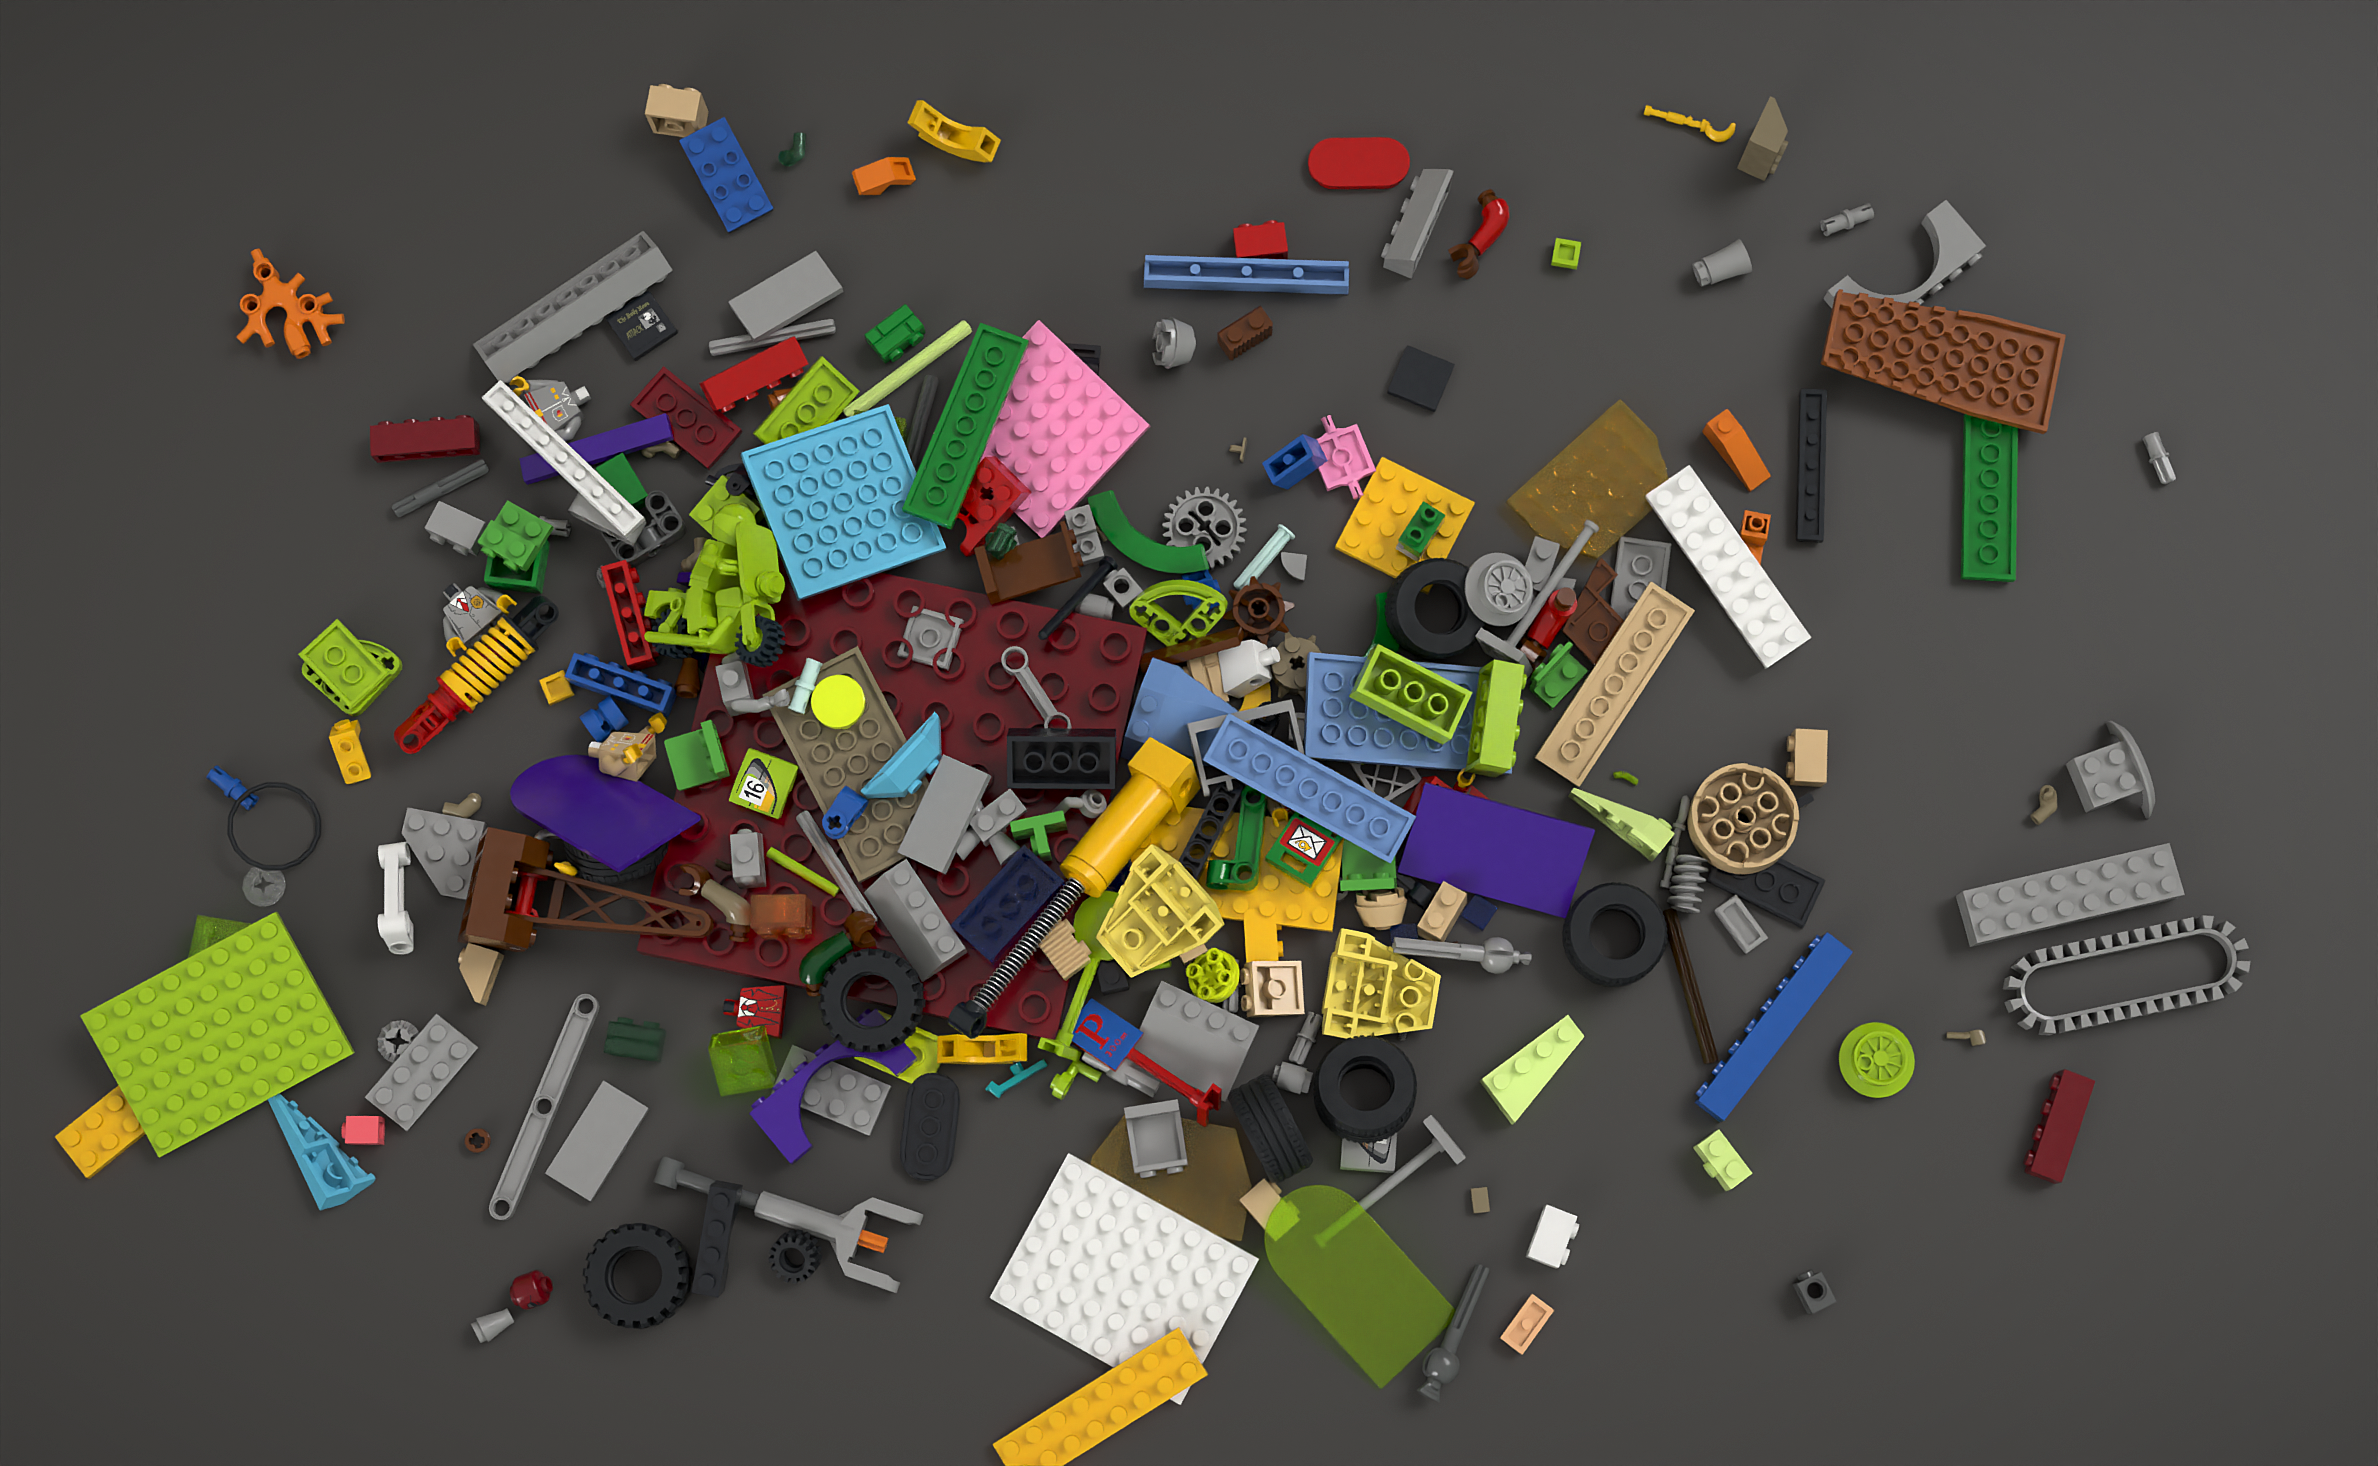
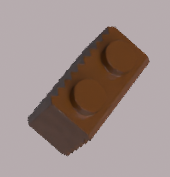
(1245, 333)

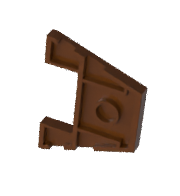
(1594, 620)

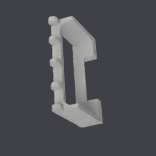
(1254, 713)

